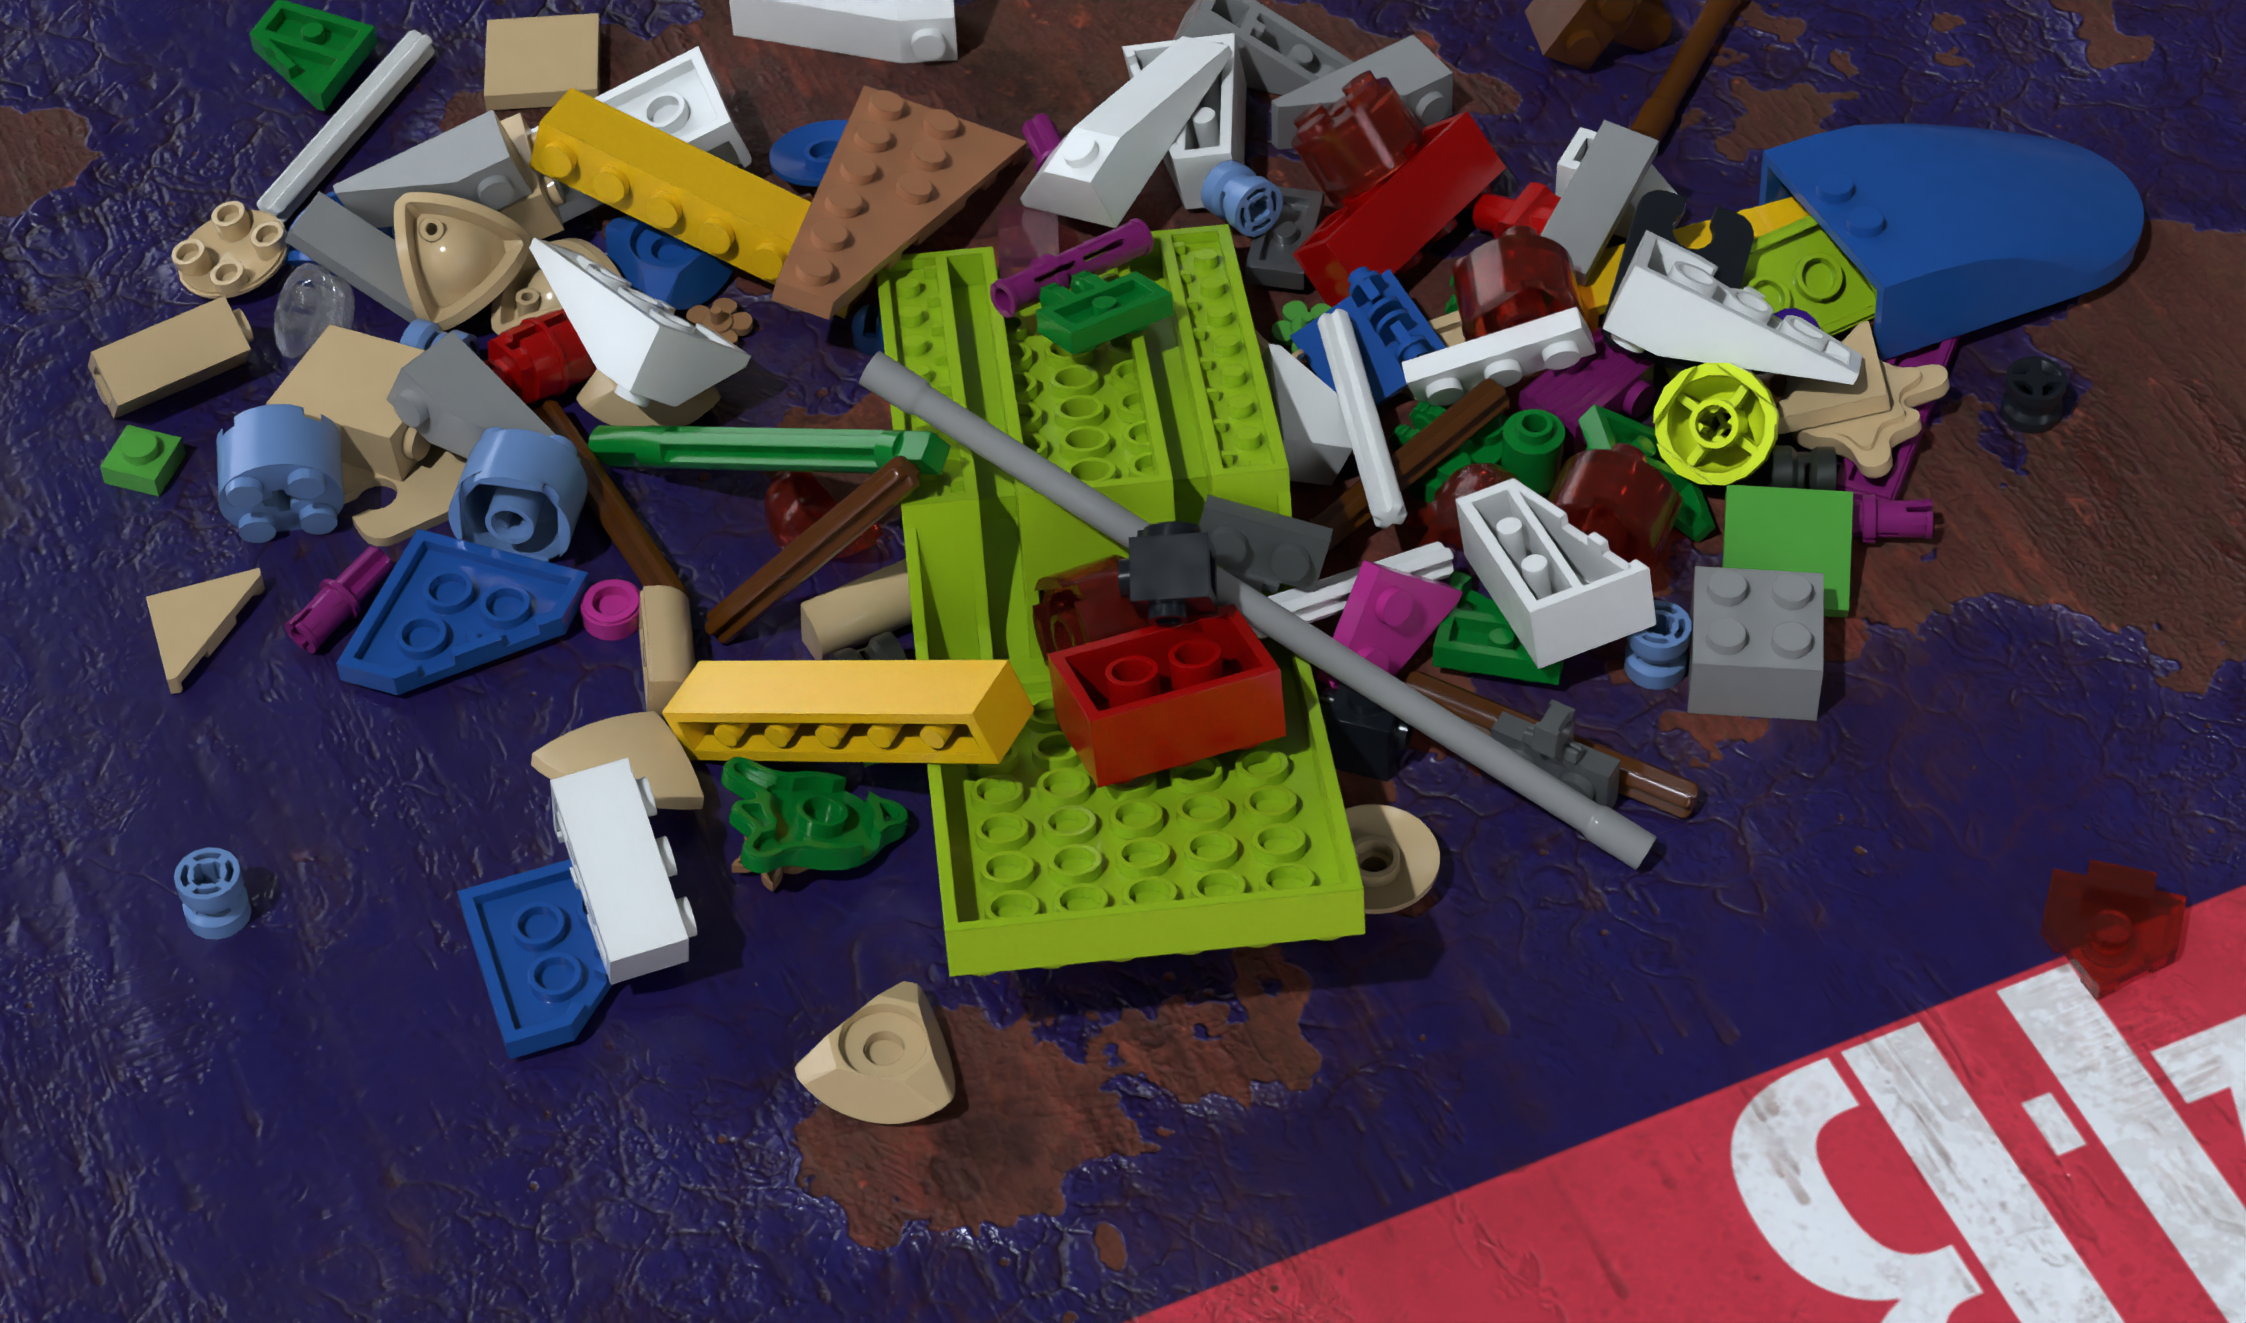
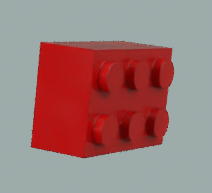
(1167, 696)

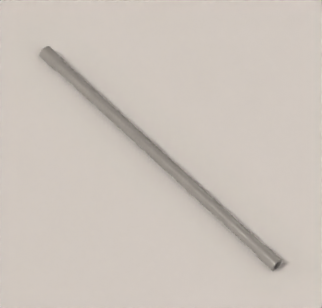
(1596, 822)

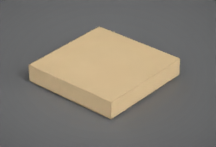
(540, 59)

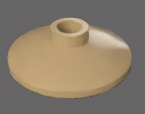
(1397, 848)

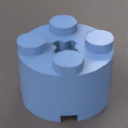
(280, 472)
(520, 493)

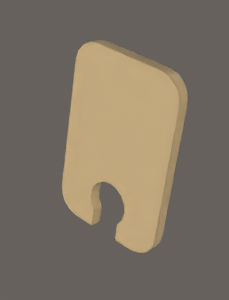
(420, 498)

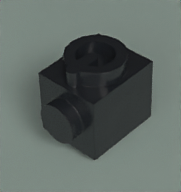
(1170, 573)
(1362, 734)

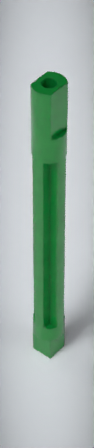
(766, 448)

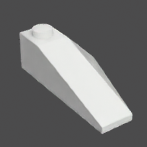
(1121, 142)
(634, 335)

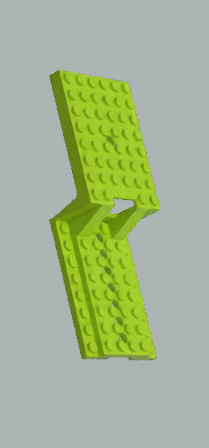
(1156, 420)

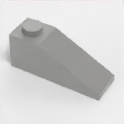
(1272, 50)
(1410, 66)
(465, 162)
(457, 397)

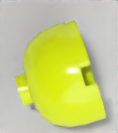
(1688, 418)

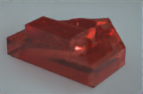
(2112, 923)

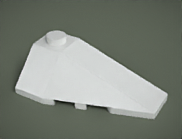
(865, 28)
(1684, 313)

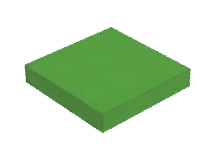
(1792, 533)

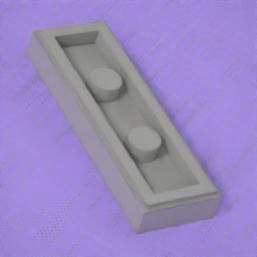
(1600, 194)
(353, 252)

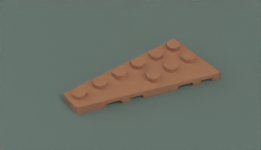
(886, 187)

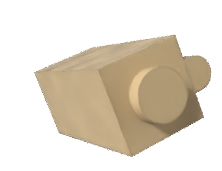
(170, 356)

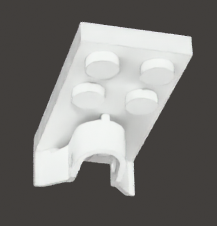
(680, 100)

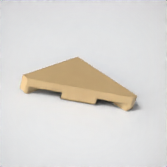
(1829, 402)
(197, 619)

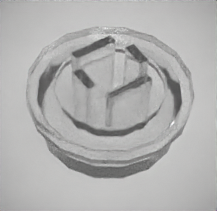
(308, 306)

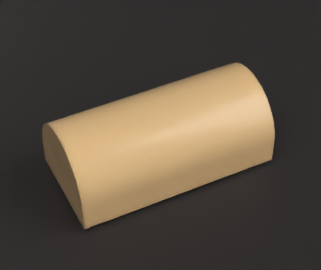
(857, 611)
(664, 644)

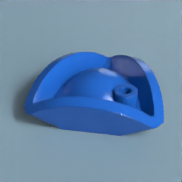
(664, 264)

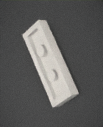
(1503, 356)

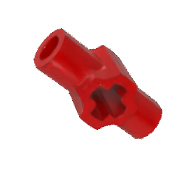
(1531, 208)

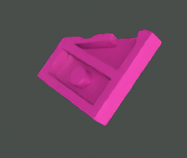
(1390, 616)

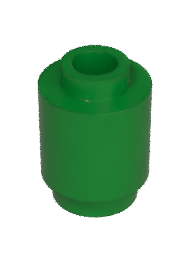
(1534, 448)

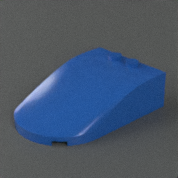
(1960, 221)

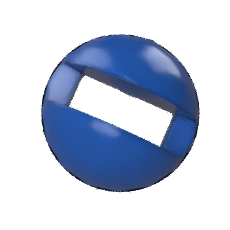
(864, 341)

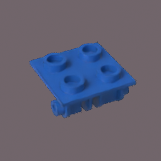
(1386, 330)

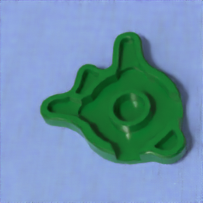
(806, 819)

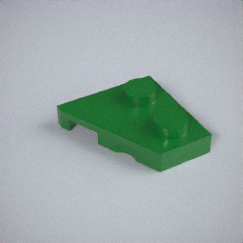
(312, 48)
(1606, 428)
(1482, 641)

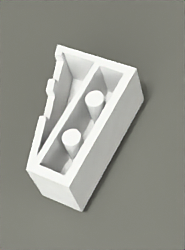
(1215, 127)
(1550, 578)
(622, 870)

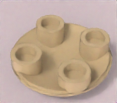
(231, 252)

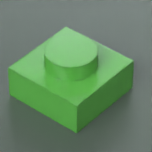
(143, 460)

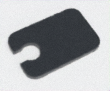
(1728, 250)

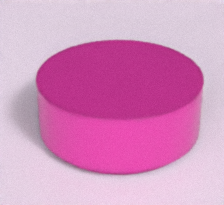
(611, 609)

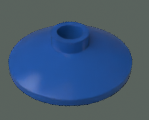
(806, 152)

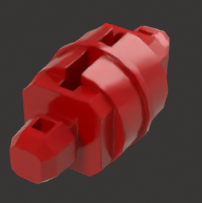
(540, 357)

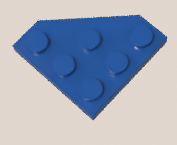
(457, 609)
(535, 956)

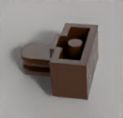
(1582, 29)

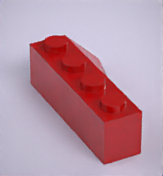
(1404, 210)

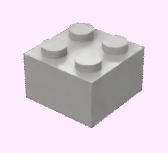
(1756, 643)

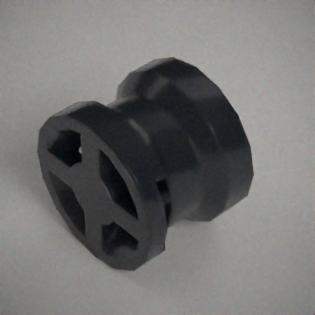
(2033, 394)

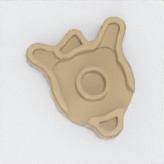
(1871, 437)

